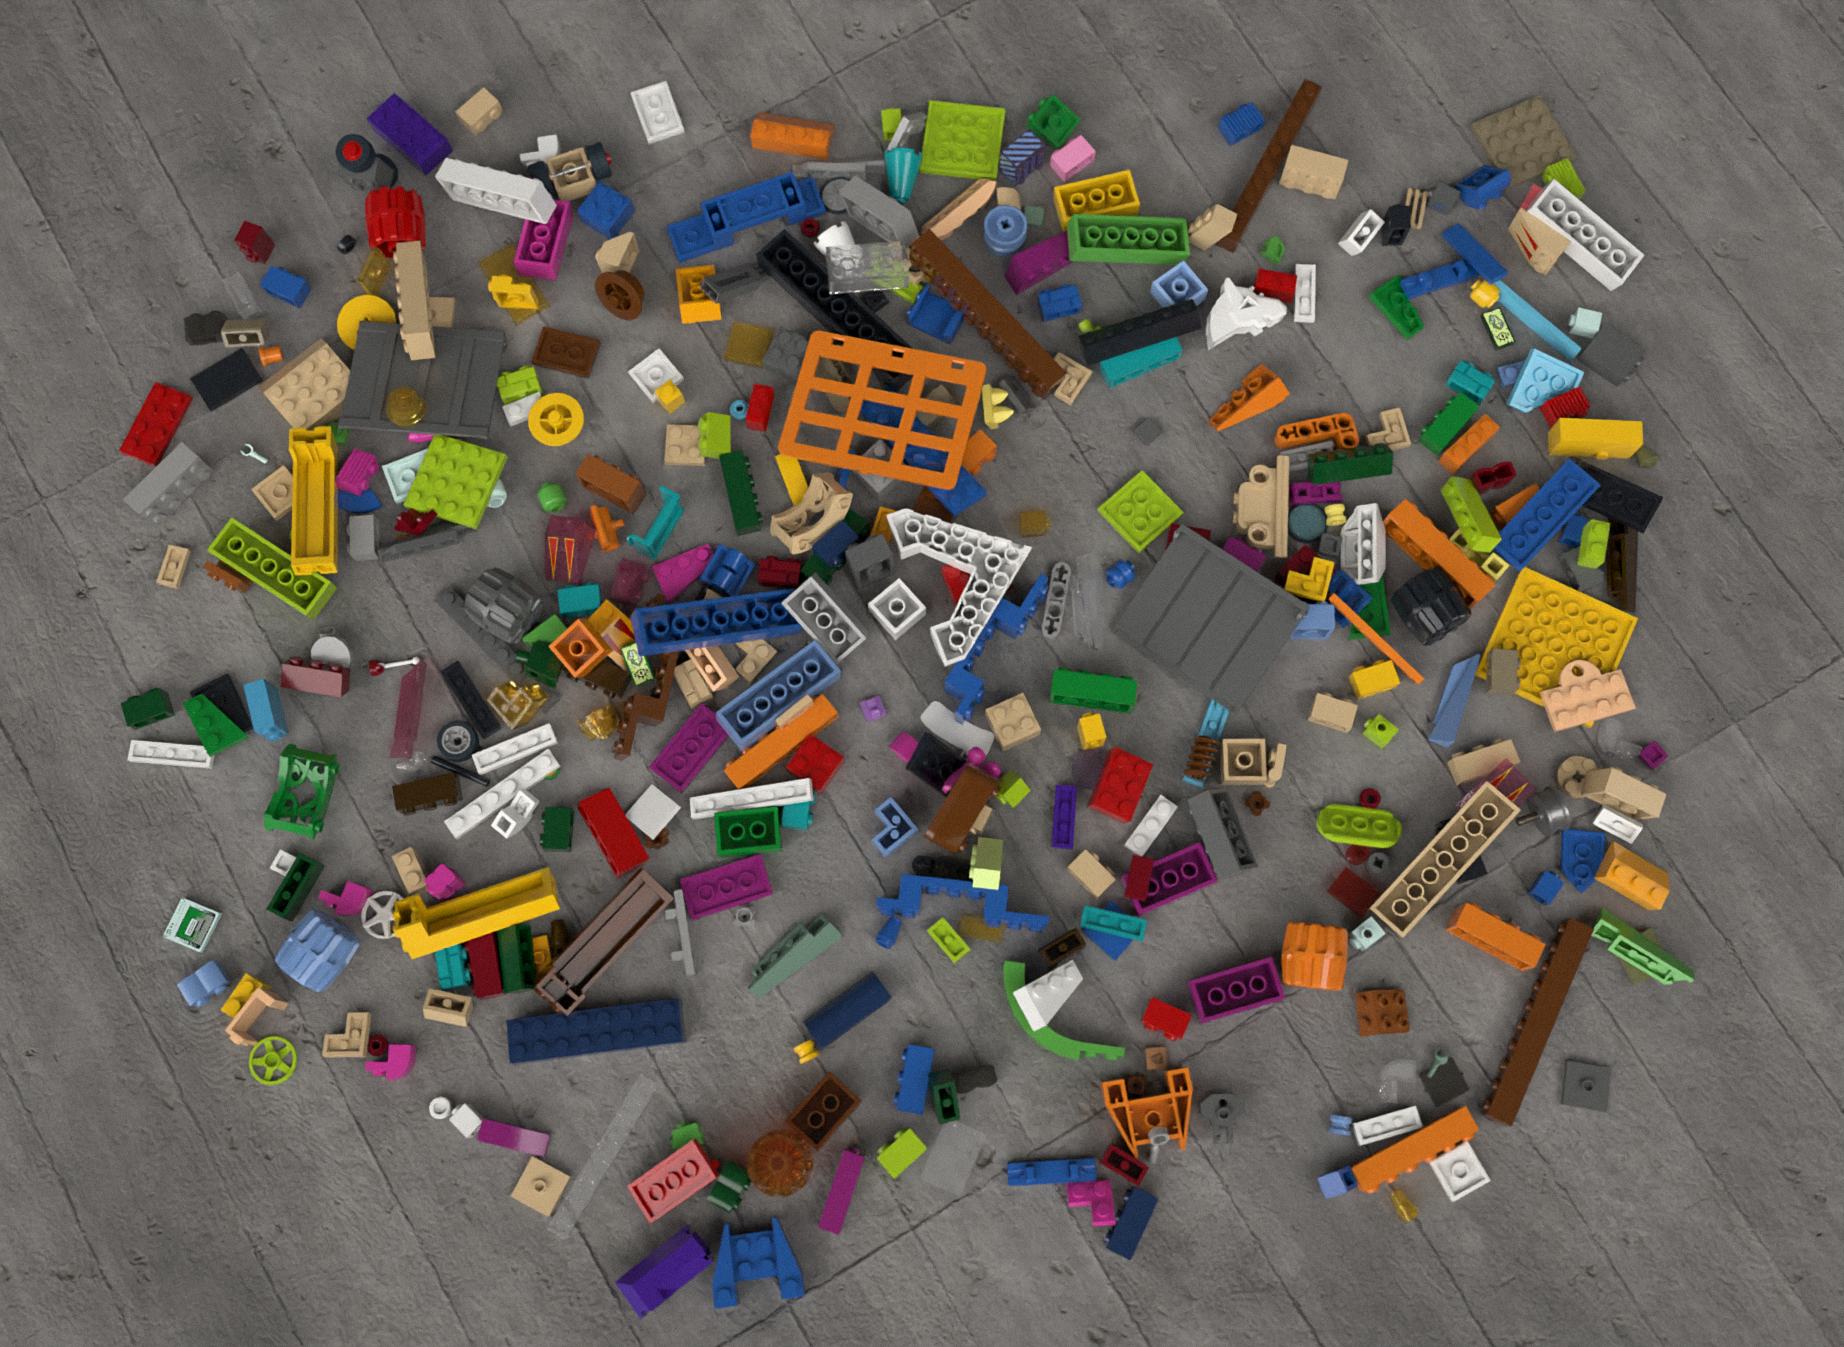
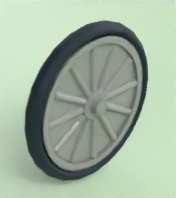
(831, 196)

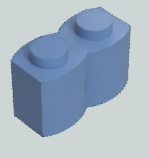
(204, 983)

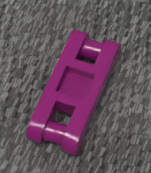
(1315, 493)

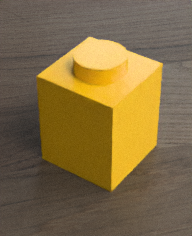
(669, 396)

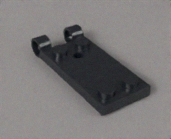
(1620, 498)

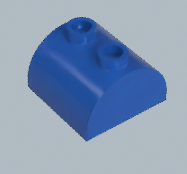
(1482, 185)

